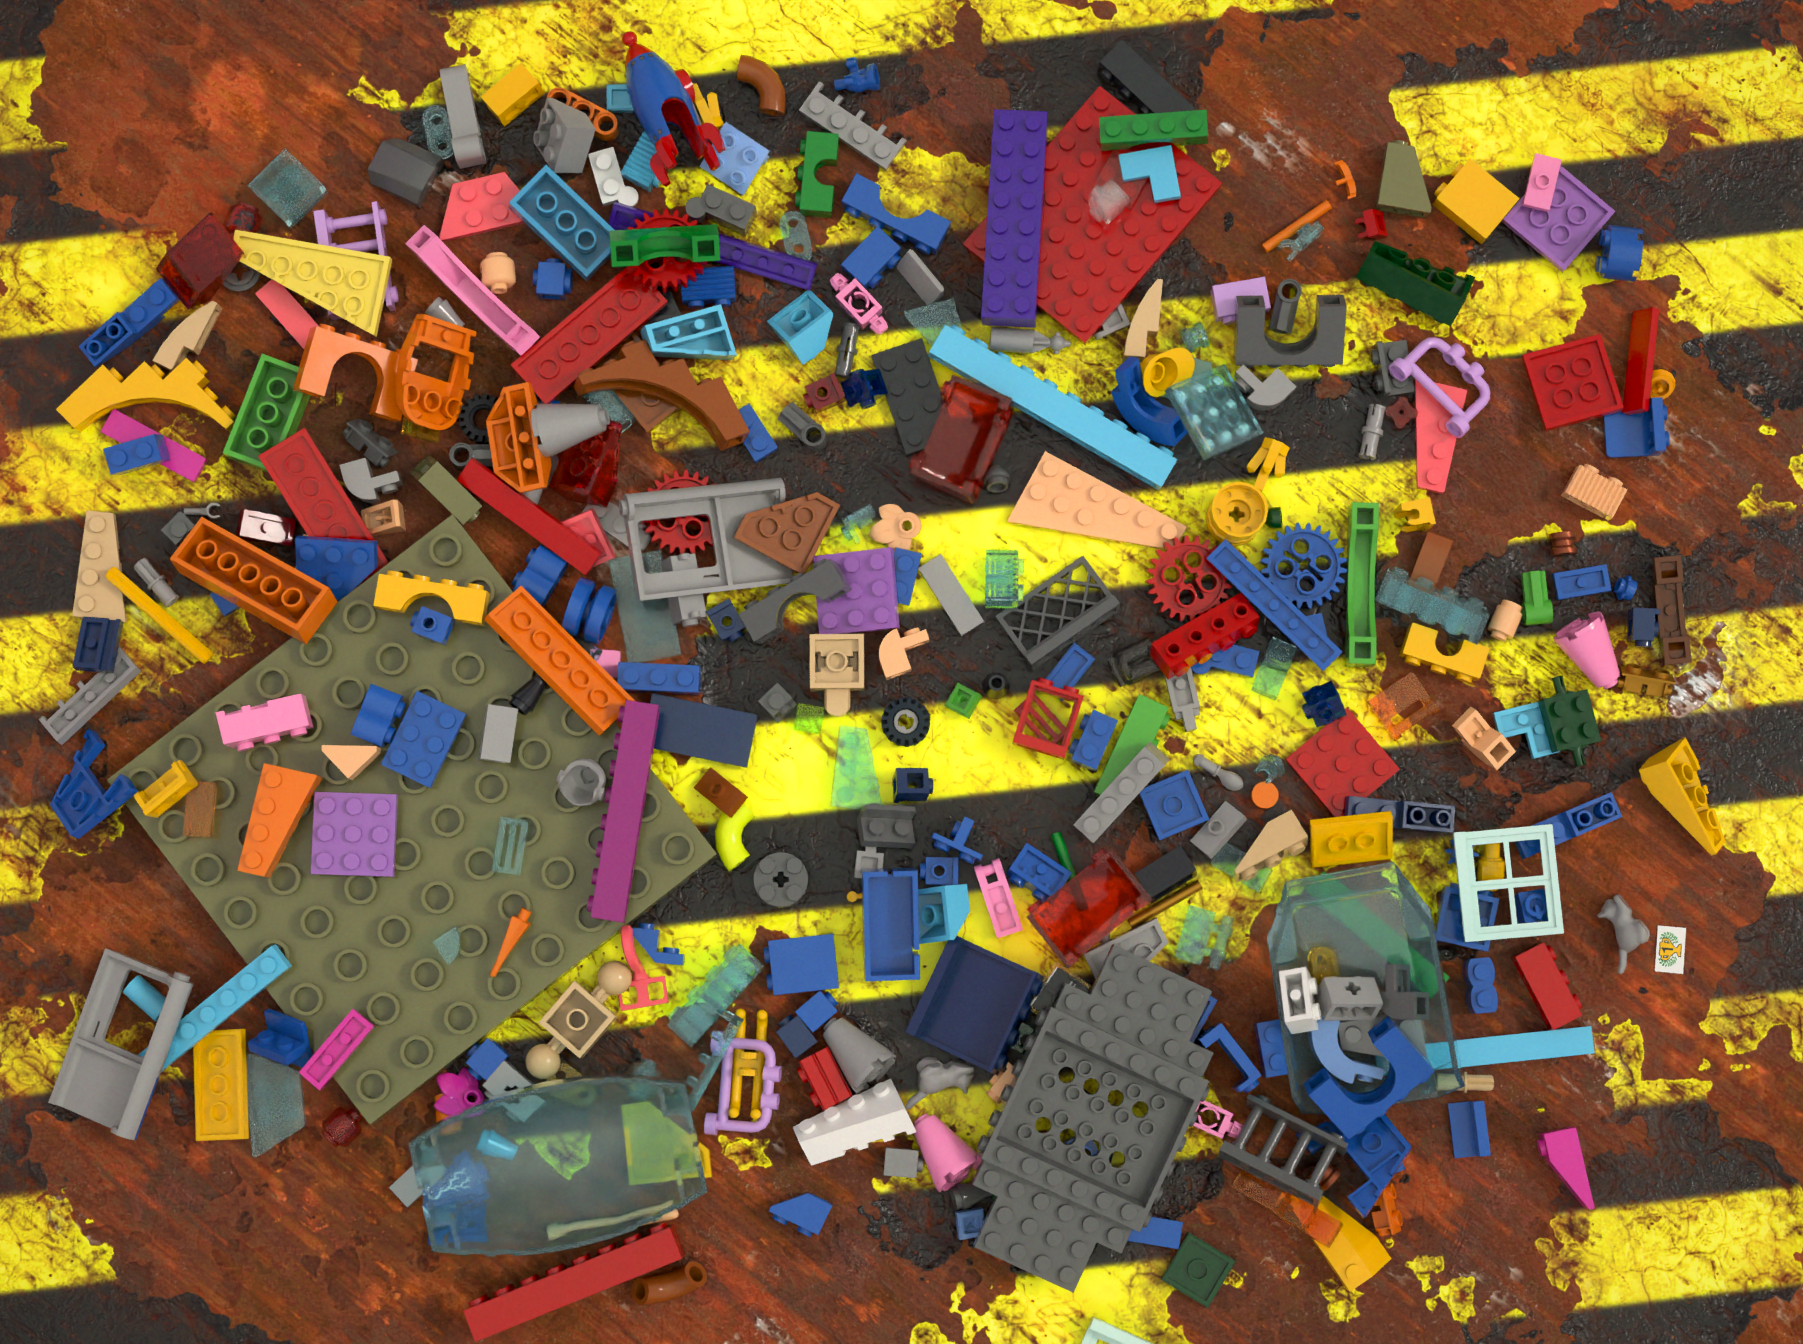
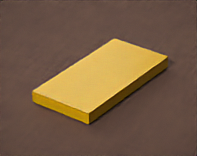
(221, 1086)

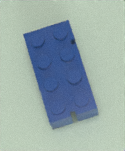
(890, 924)

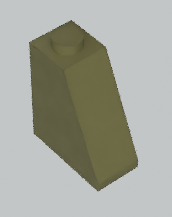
(1402, 183)
(446, 490)

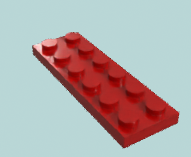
(588, 335)
(315, 492)

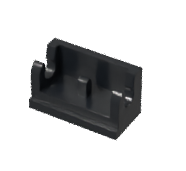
(1166, 873)

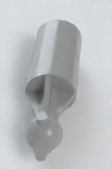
(1024, 340)

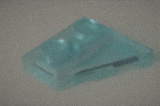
(931, 319)

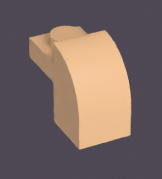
(893, 648)
(1482, 740)

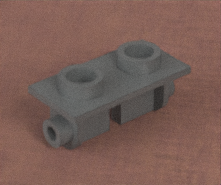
(379, 448)

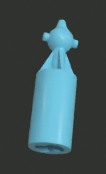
(145, 996)

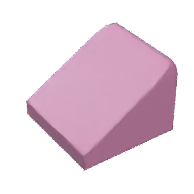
(609, 662)

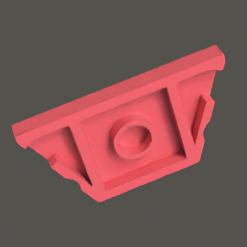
(479, 207)

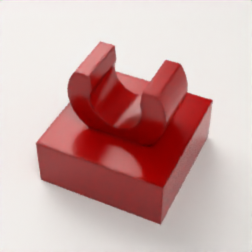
(1374, 224)

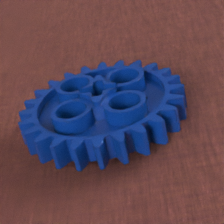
(1317, 546)

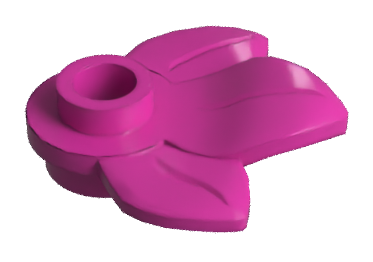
(456, 1090)

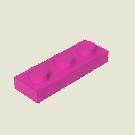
(336, 1049)

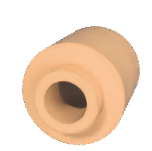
(1505, 620)

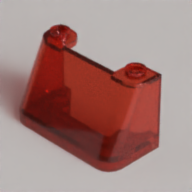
(964, 439)
(1088, 907)

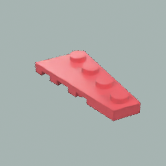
(1432, 438)

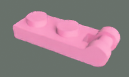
(998, 899)

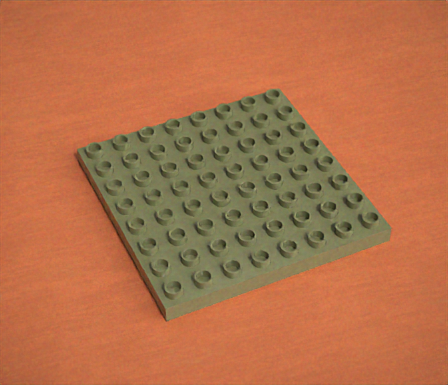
(371, 937)

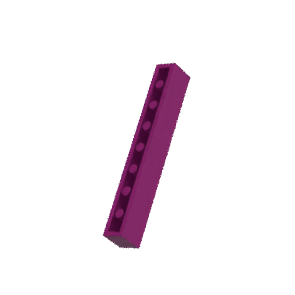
(625, 811)

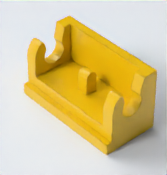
(512, 94)
(1418, 513)
(166, 790)

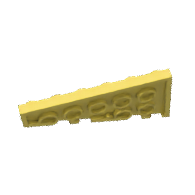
(335, 278)

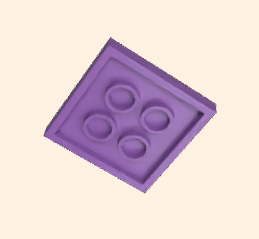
(1567, 227)
(873, 597)
(354, 834)

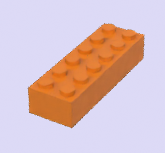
(254, 580)

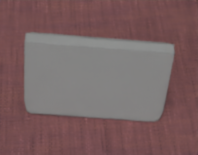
(920, 278)

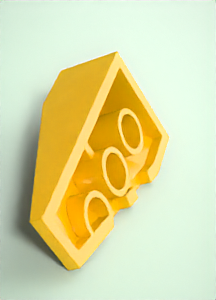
(1676, 785)
(1354, 1252)

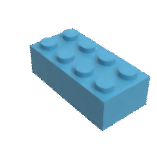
(564, 222)

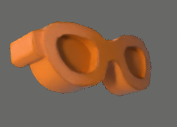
(1346, 178)

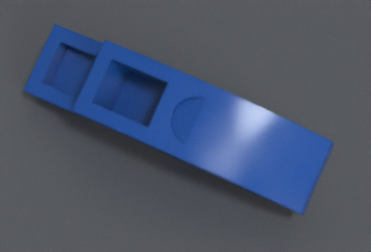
(130, 324)
(1575, 822)

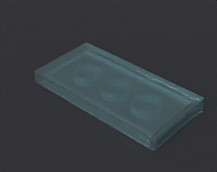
(644, 623)

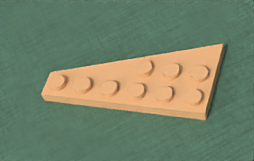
(1080, 504)

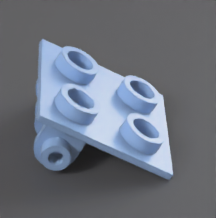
(739, 160)

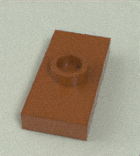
(720, 792)

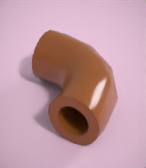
(766, 82)
(669, 1285)

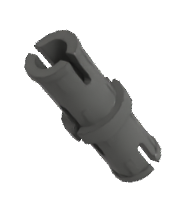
(850, 332)

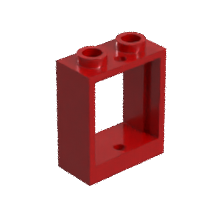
(1067, 693)

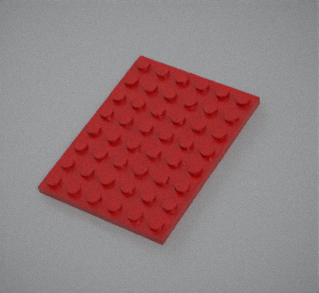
(1085, 262)

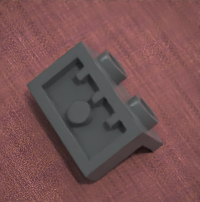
(1382, 357)
(886, 826)

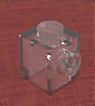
(1107, 201)

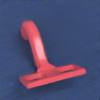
(640, 977)

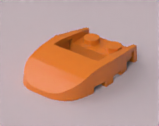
(425, 398)

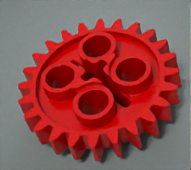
(671, 271)
(676, 536)
(1168, 593)

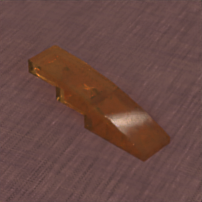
(1288, 1208)

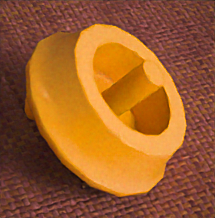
(1662, 384)

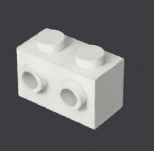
(1299, 1001)

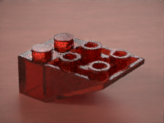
(200, 262)

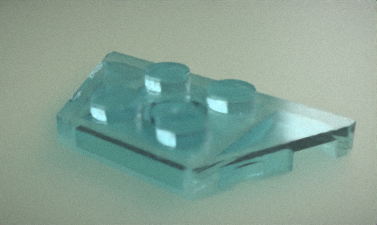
(274, 1102)

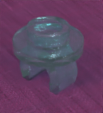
(1271, 766)

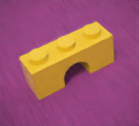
(1421, 648)

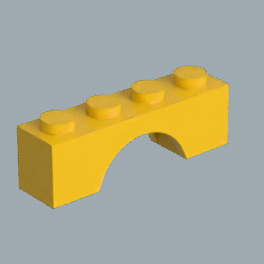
(397, 593)

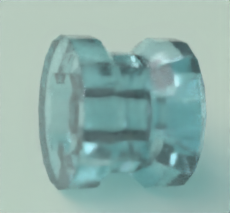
(1194, 337)

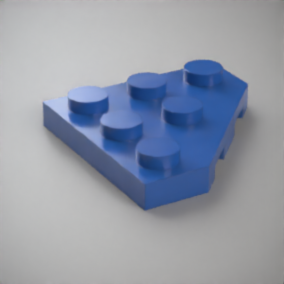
(336, 561)

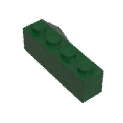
(1415, 282)

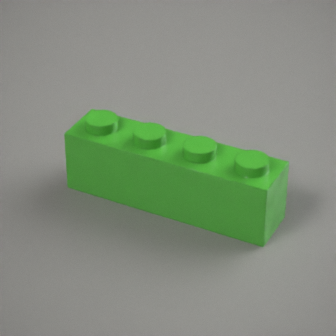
(1139, 729)

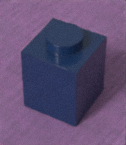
(796, 1035)

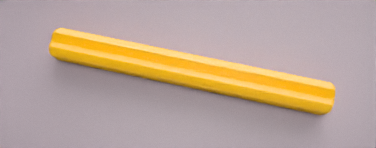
(159, 615)

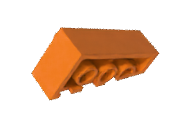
(275, 816)

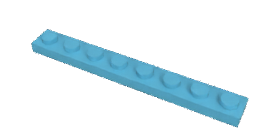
(226, 1002)

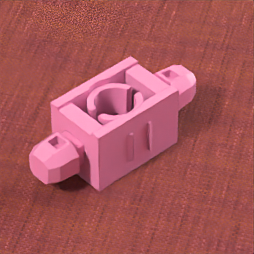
(846, 290)
(1224, 1125)

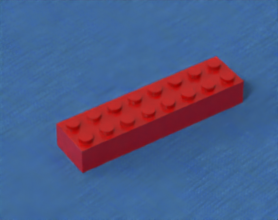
(569, 1284)

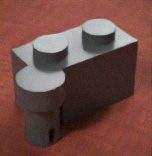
(722, 209)

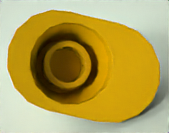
(1166, 369)

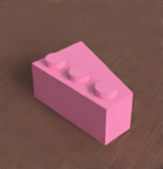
(265, 722)

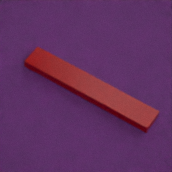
(529, 516)

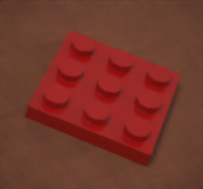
(1572, 382)
(1342, 763)

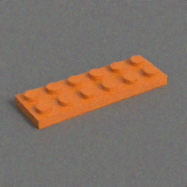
(558, 659)

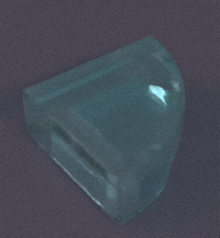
(448, 945)

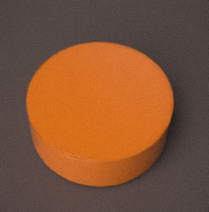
(1264, 795)

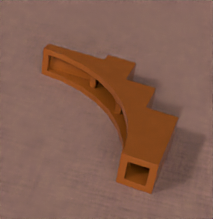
(672, 381)

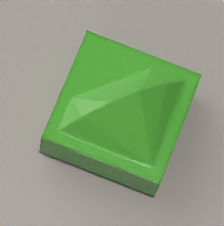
(963, 700)

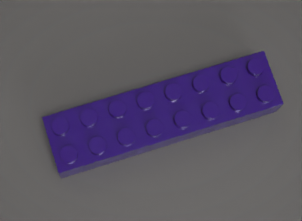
(1014, 218)

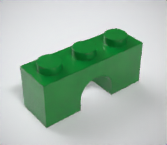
(819, 151)

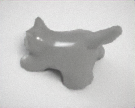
(1628, 931)
(935, 1076)

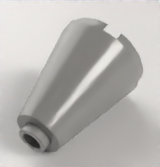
(566, 425)
(857, 1054)

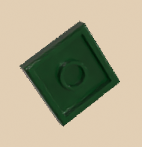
(1198, 1270)

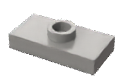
(1218, 830)

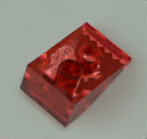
(590, 468)

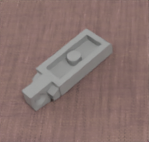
(1184, 699)

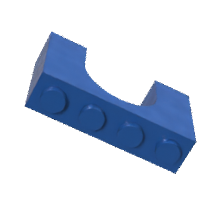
(1353, 1110)

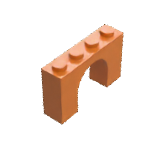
(327, 346)

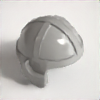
(582, 782)

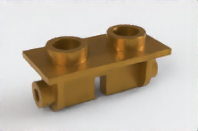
(1656, 680)

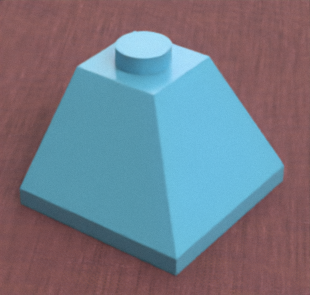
(803, 326)
(942, 912)

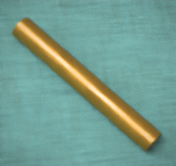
(1164, 904)

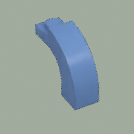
(1328, 1053)

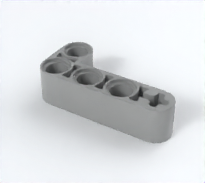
(462, 116)

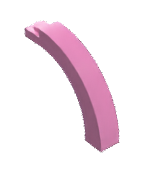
(471, 291)

